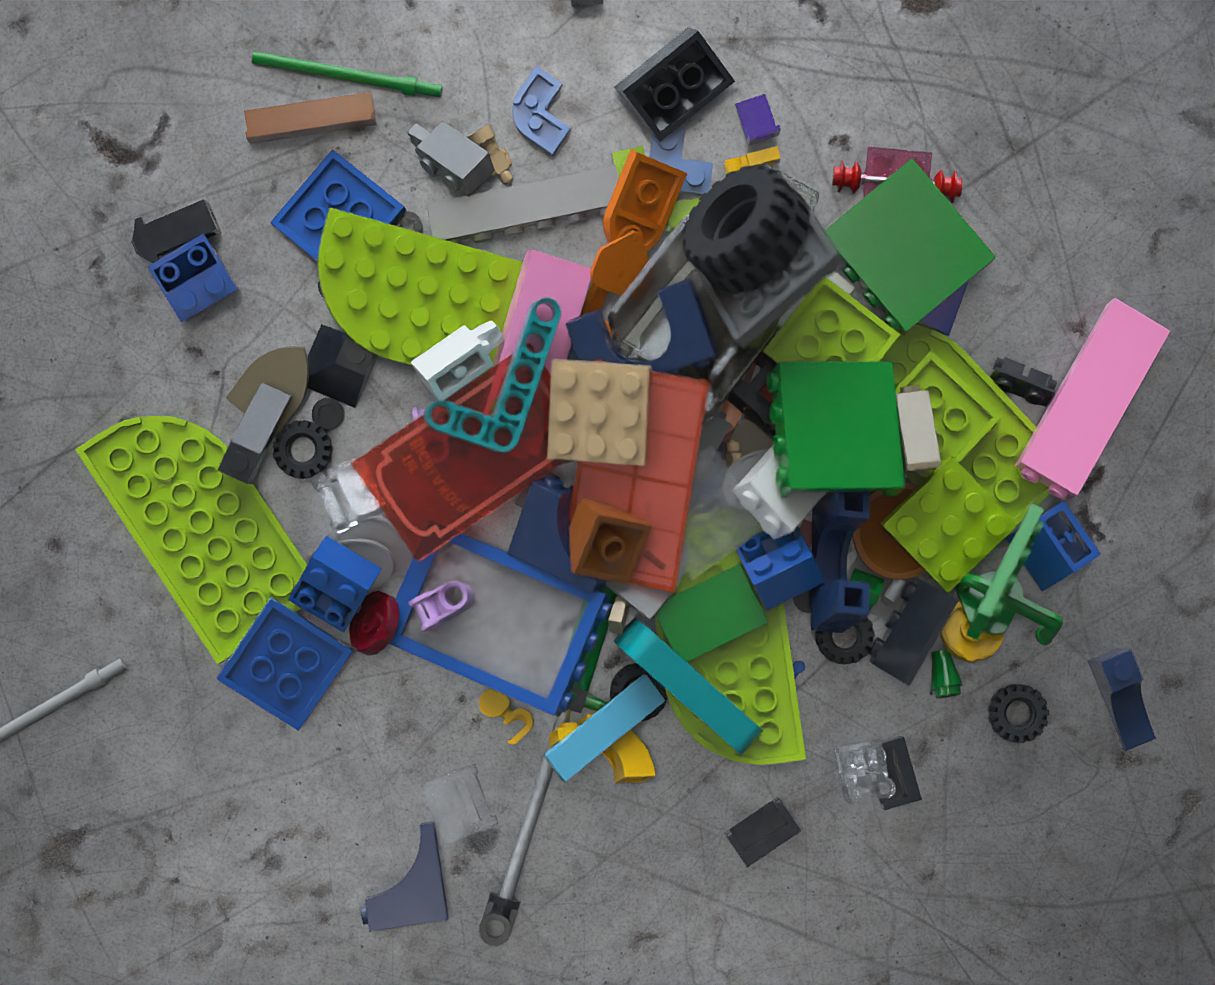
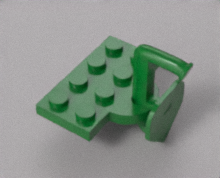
(996, 596)

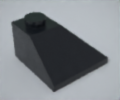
(339, 366)

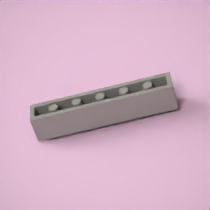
(523, 206)

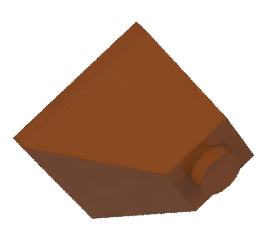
(606, 541)

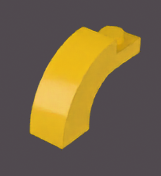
(626, 755)

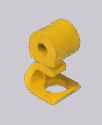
(498, 704)

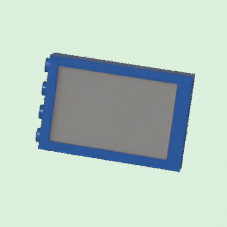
(518, 636)

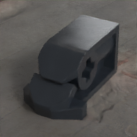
(173, 230)

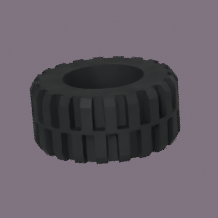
(745, 229)

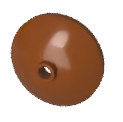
(877, 546)

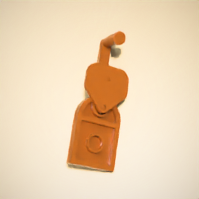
(632, 225)

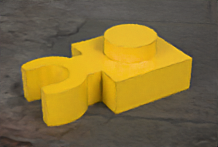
(768, 155)

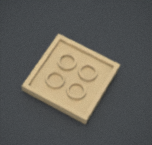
(599, 412)

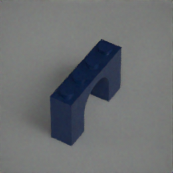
(689, 333)
(837, 602)

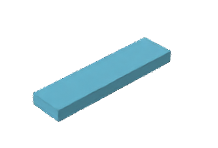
(604, 728)

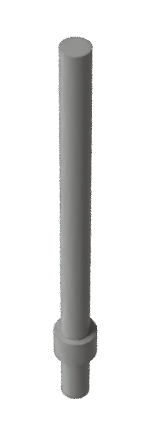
(93, 681)

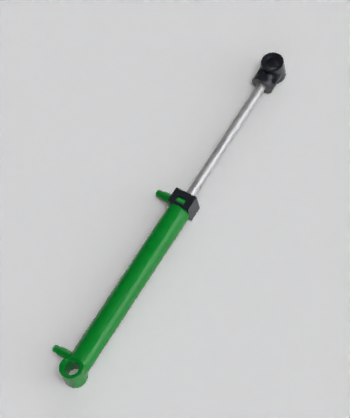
(502, 905)

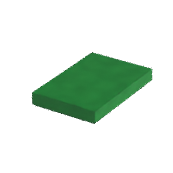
(710, 614)

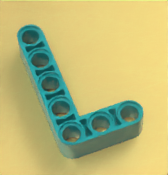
(510, 387)
(688, 685)

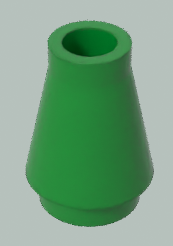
(944, 677)

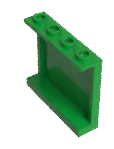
(907, 247)
(836, 427)

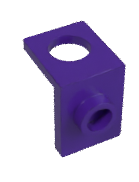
(757, 119)

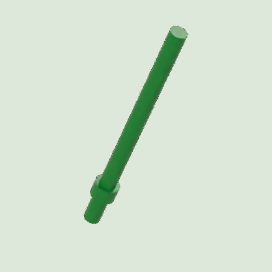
(408, 85)

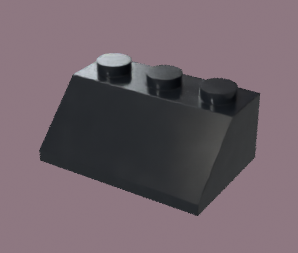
(674, 83)
(912, 630)

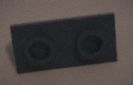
(1035, 388)

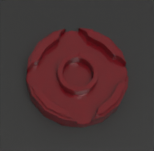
(375, 623)

